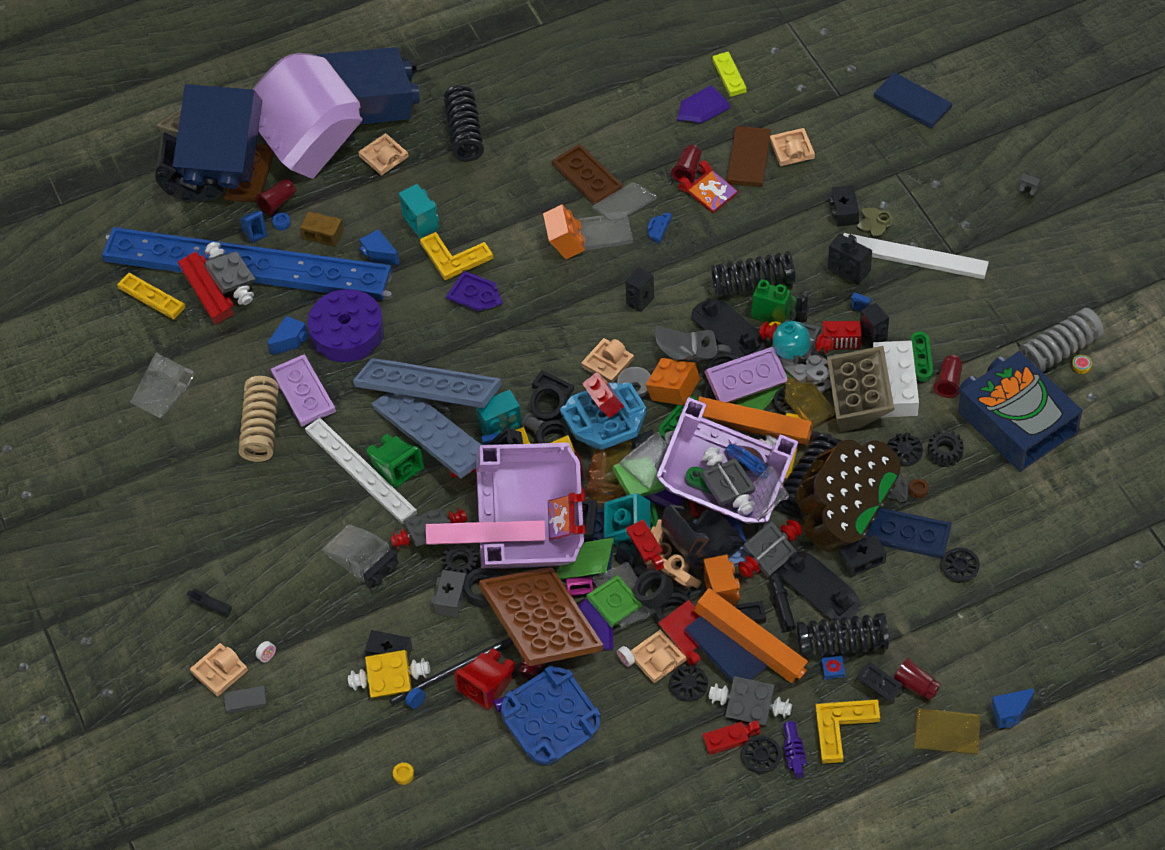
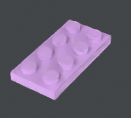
(746, 375)
(303, 390)

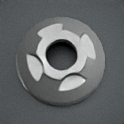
(635, 376)

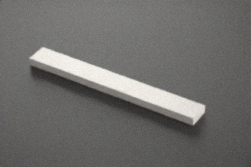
(924, 257)
(361, 471)

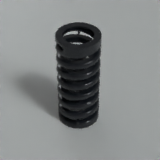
(457, 125)
(718, 270)
(799, 471)
(806, 632)

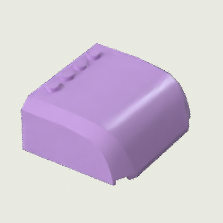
(306, 112)
(696, 435)
(516, 486)

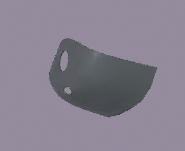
(685, 345)

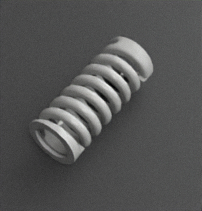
(1057, 333)

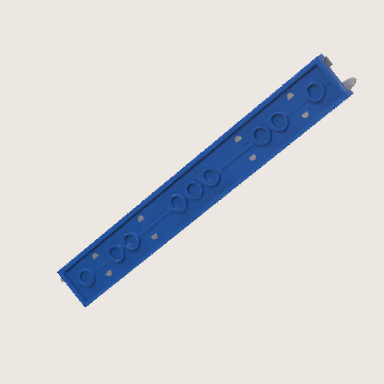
(265, 264)

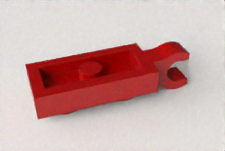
(646, 543)
(730, 736)

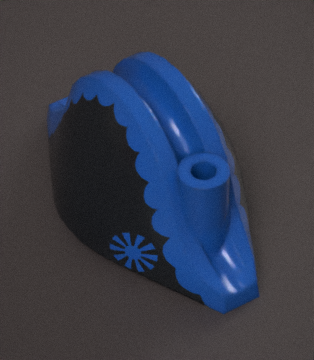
(748, 458)

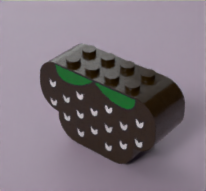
(846, 491)

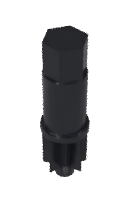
(207, 601)

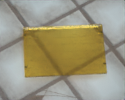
(947, 731)

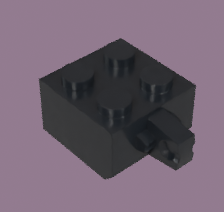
(849, 258)

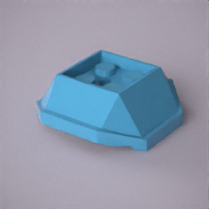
(594, 427)

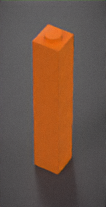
(756, 420)
(751, 636)

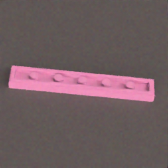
(485, 532)

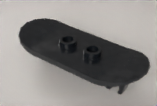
(728, 327)
(819, 586)

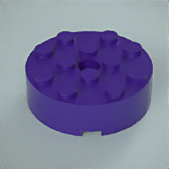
(346, 325)

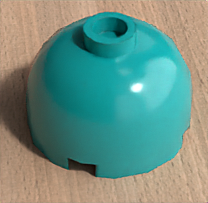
(791, 339)

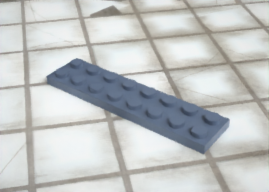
(427, 382)
(430, 431)

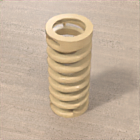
(265, 402)

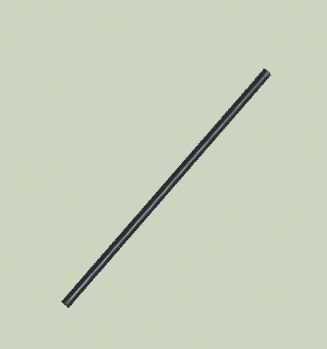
(450, 671)

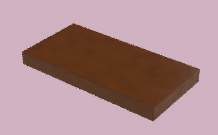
(749, 156)
(261, 167)
(586, 174)

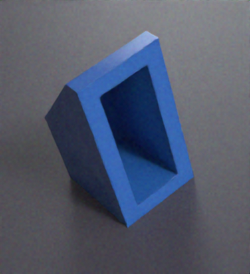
(254, 226)
(378, 249)
(287, 336)
(1011, 707)

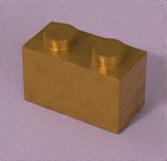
(322, 229)

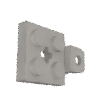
(814, 370)

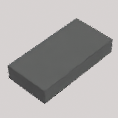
(245, 699)

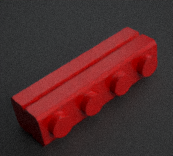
(206, 288)

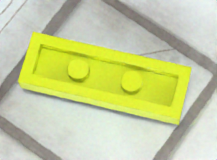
(729, 74)

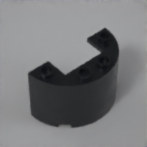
(168, 177)
(700, 540)

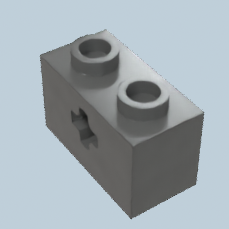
(449, 593)

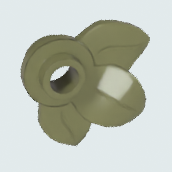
(874, 221)

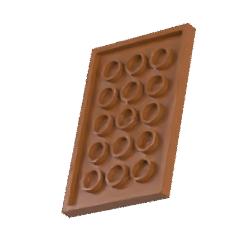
(540, 616)

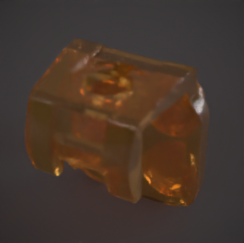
(596, 484)

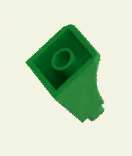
(772, 303)
(395, 460)

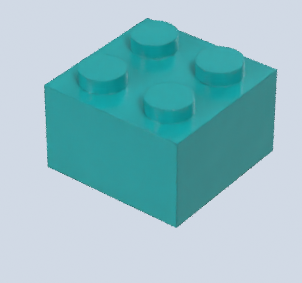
(419, 211)
(499, 413)
(623, 513)

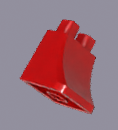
(484, 678)

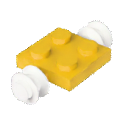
(388, 674)

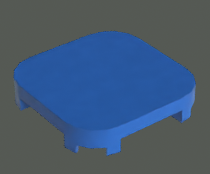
(550, 716)

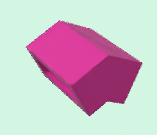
(575, 582)

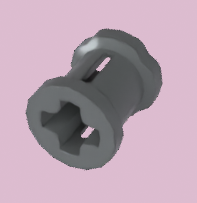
(531, 423)

